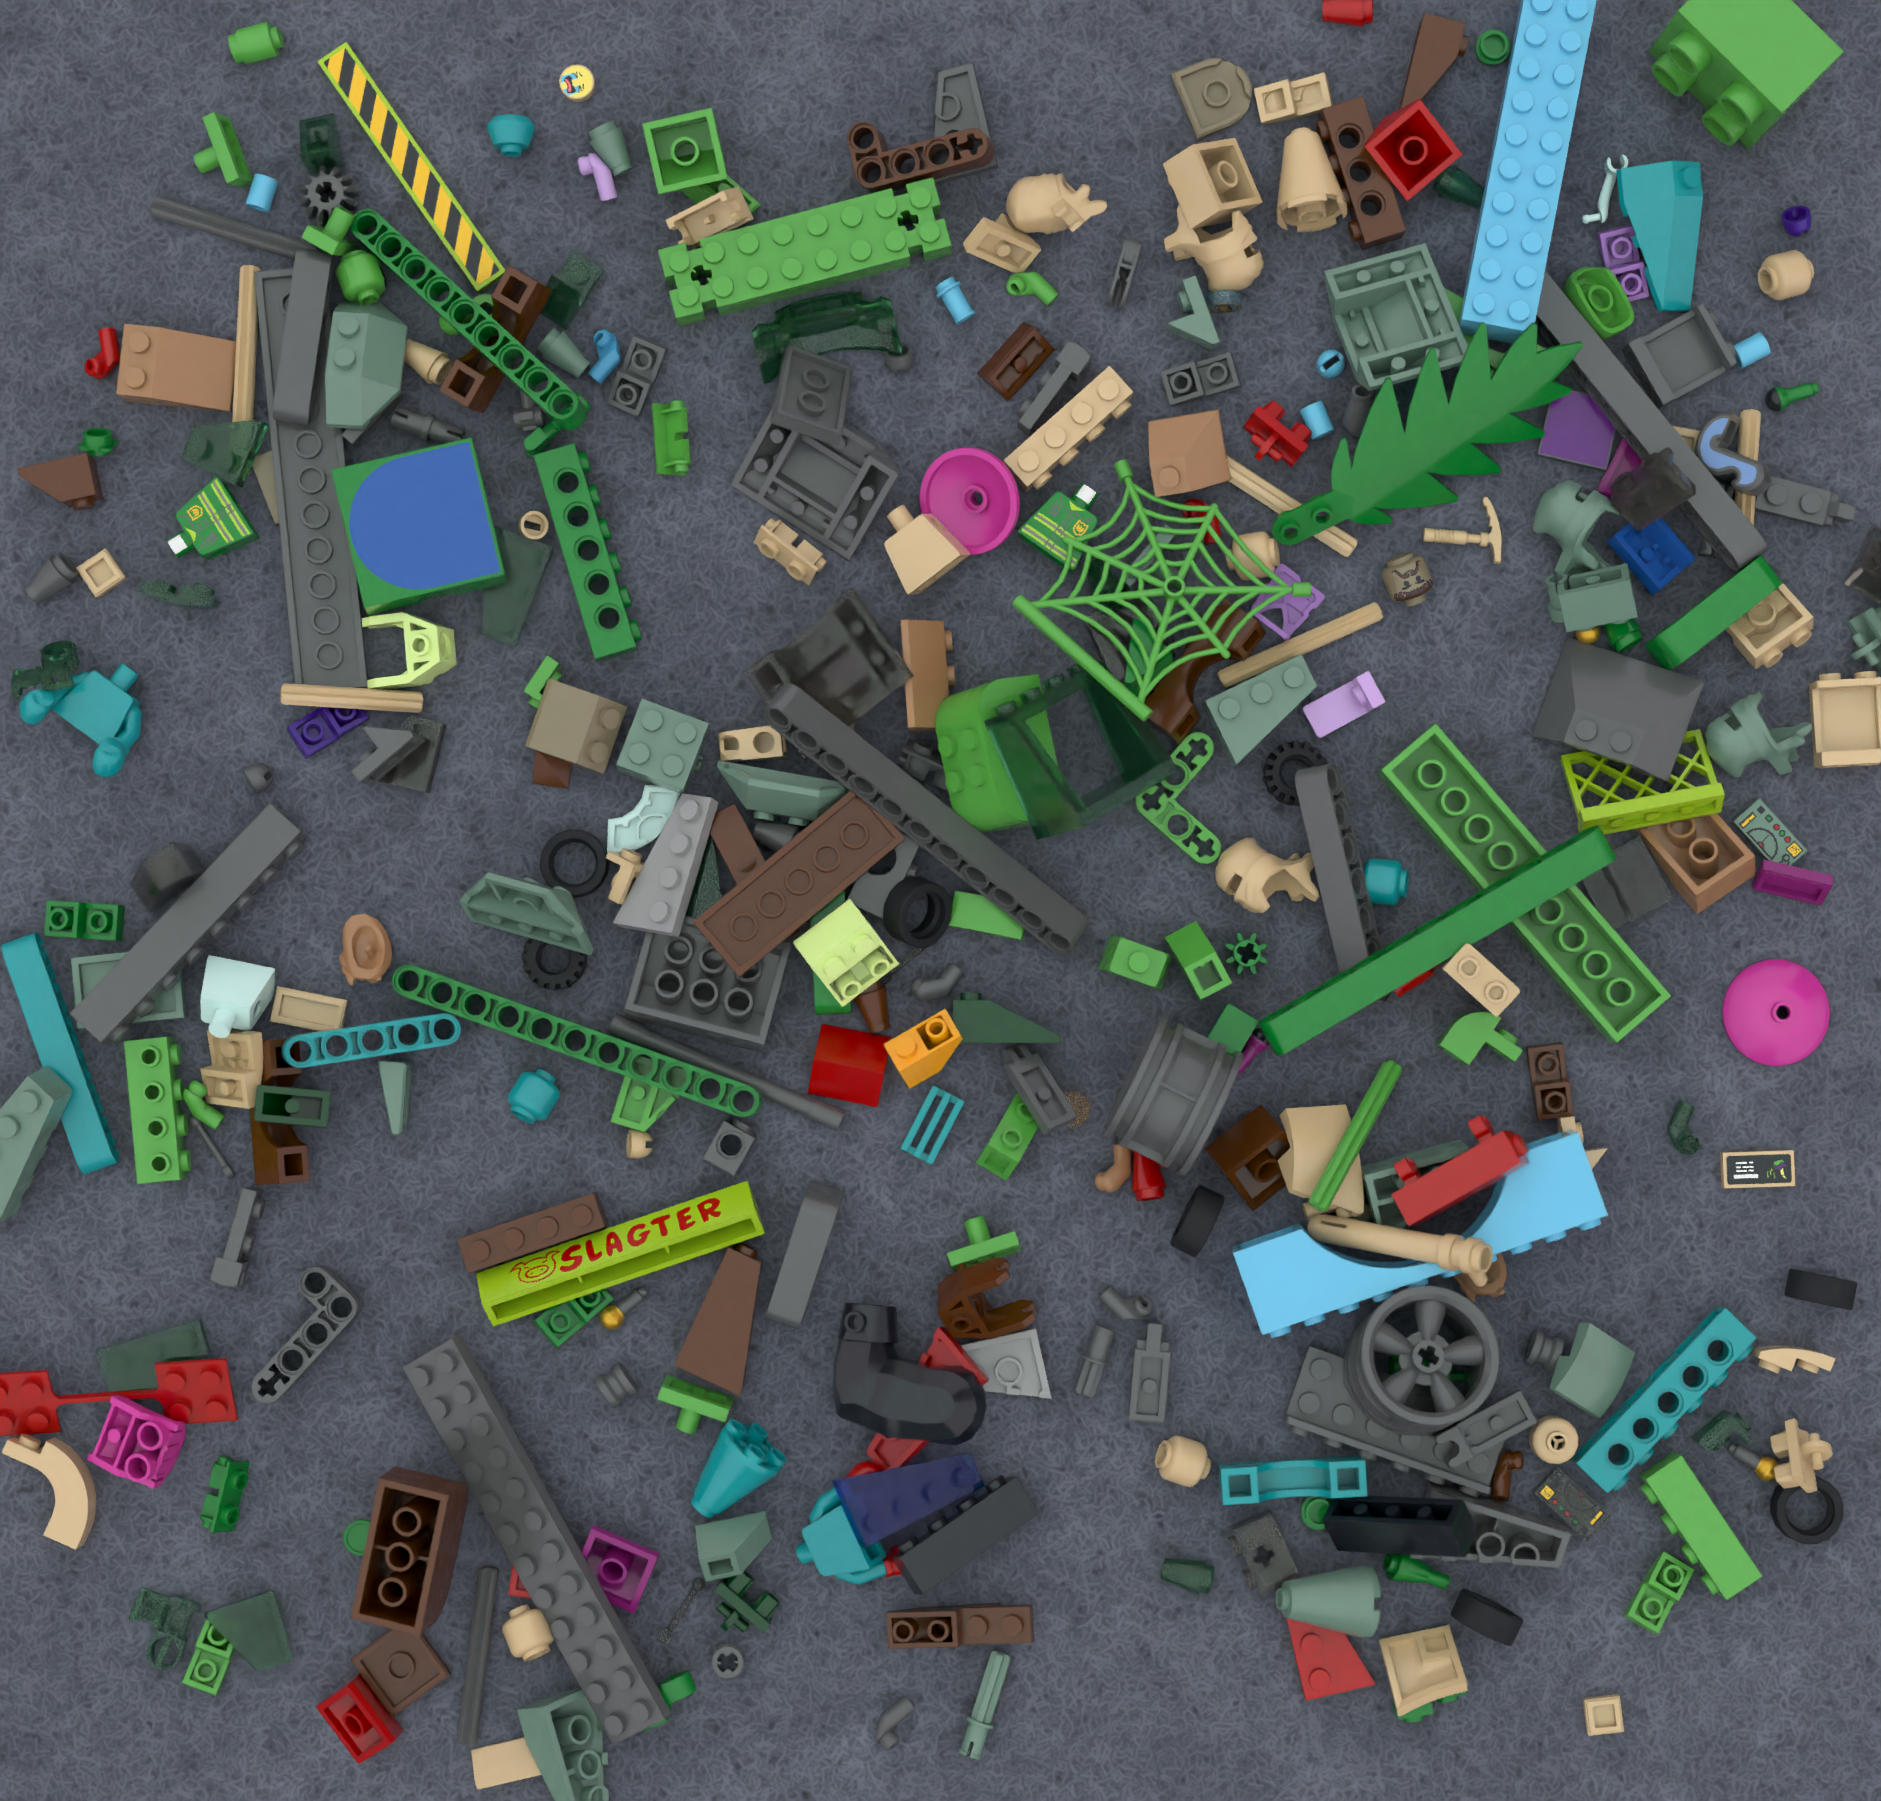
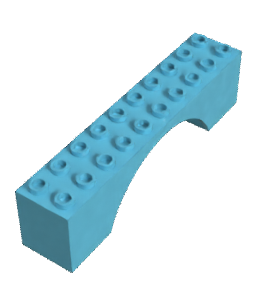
(1302, 1279)

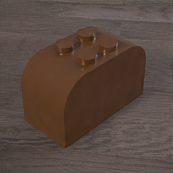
(410, 1550)

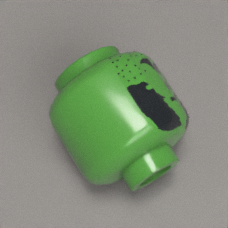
(361, 277)

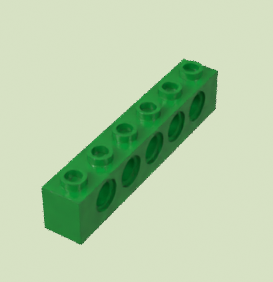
(553, 468)

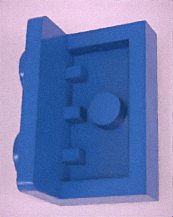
(1652, 553)

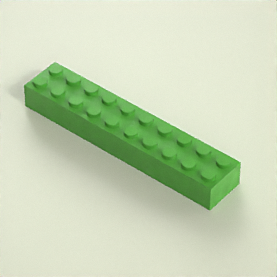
(1490, 844)

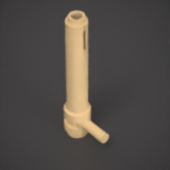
(1448, 1251)

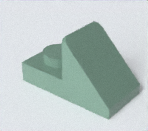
(1198, 325)

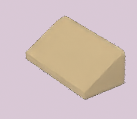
(503, 1763)

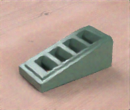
(396, 1089)

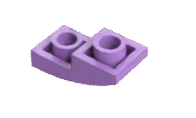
(1623, 260)

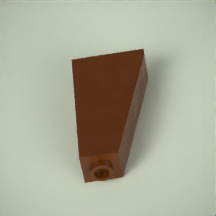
(723, 1327)

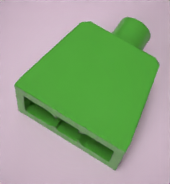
(1135, 962)

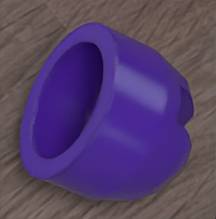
(1796, 220)

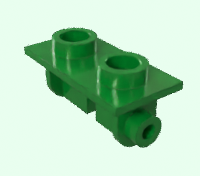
(222, 1510)

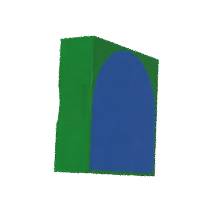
(419, 526)

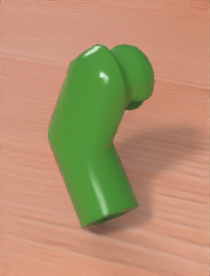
(1031, 284)
(200, 1109)

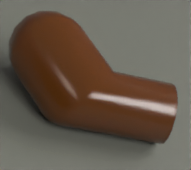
(1502, 1474)

